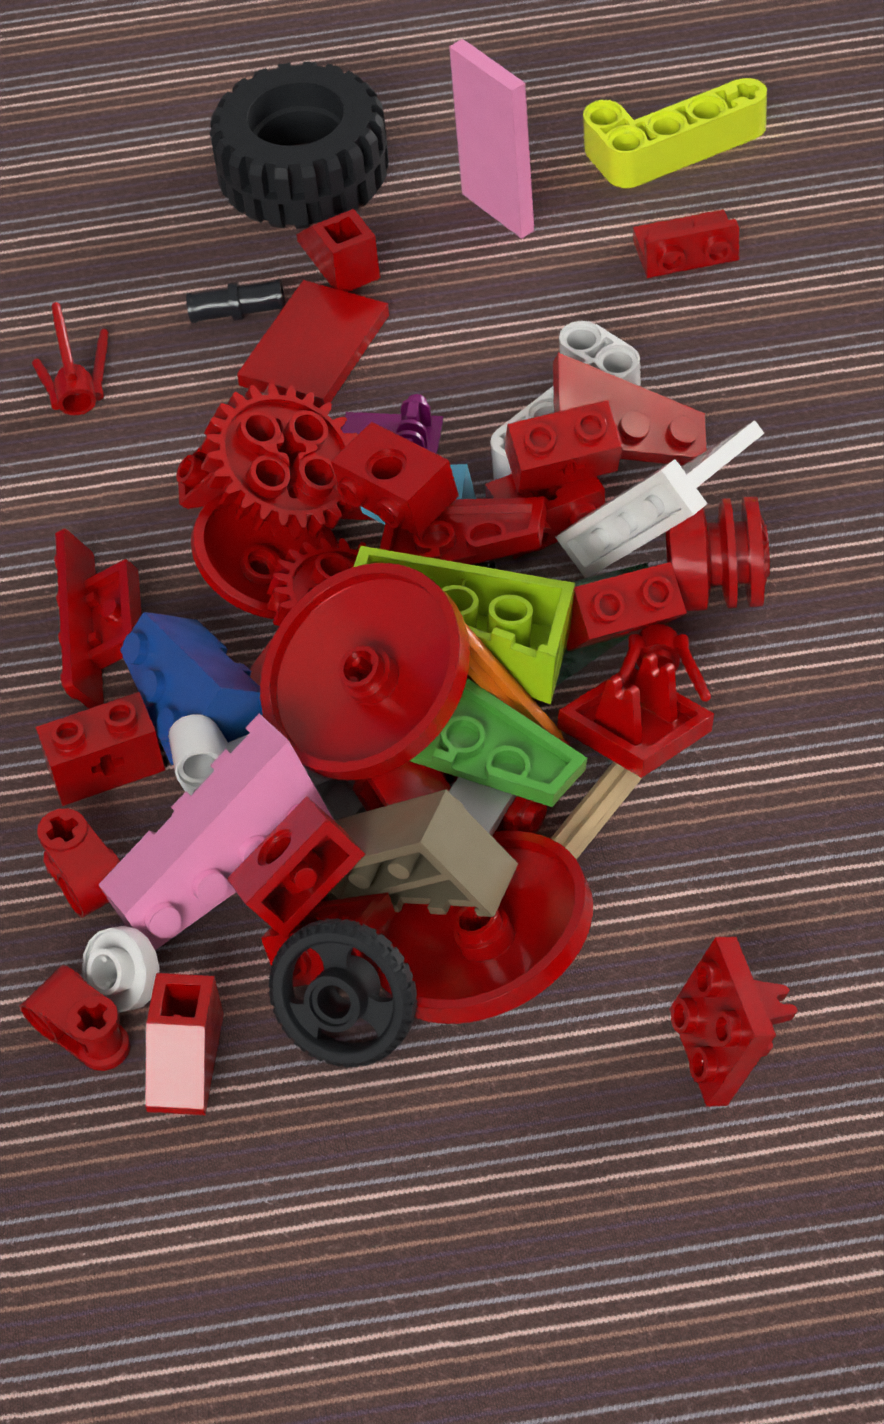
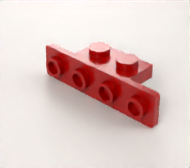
(94, 616)

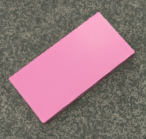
(492, 137)

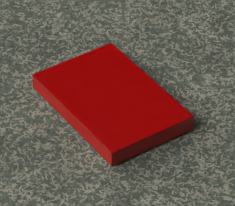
(314, 342)

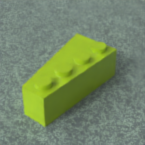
(513, 614)

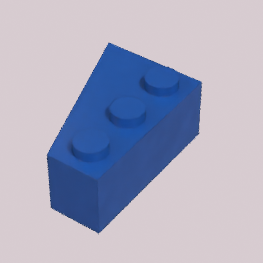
(187, 672)

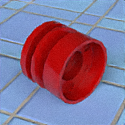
(721, 555)

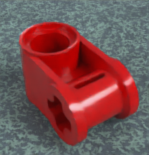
(76, 859)
(78, 1020)

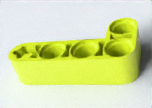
(674, 137)

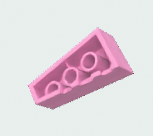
(185, 865)

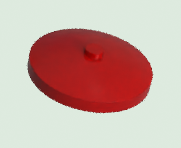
(366, 670)
(490, 965)

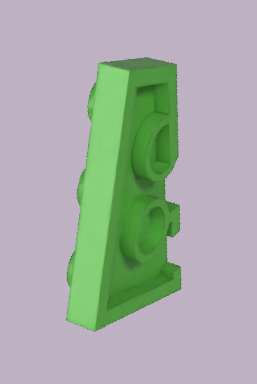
(502, 750)

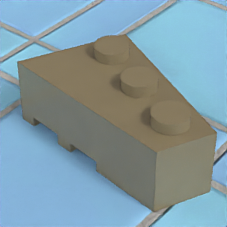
(426, 855)

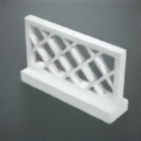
(648, 507)

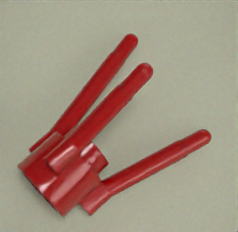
(73, 388)
(669, 649)

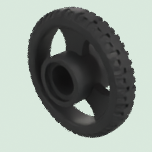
(358, 978)

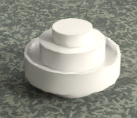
(121, 966)

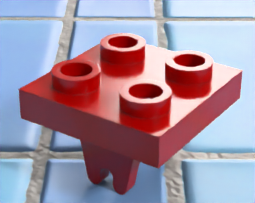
(638, 722)
(726, 1020)

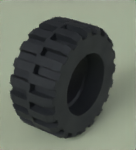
(292, 107)

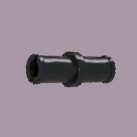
(235, 301)

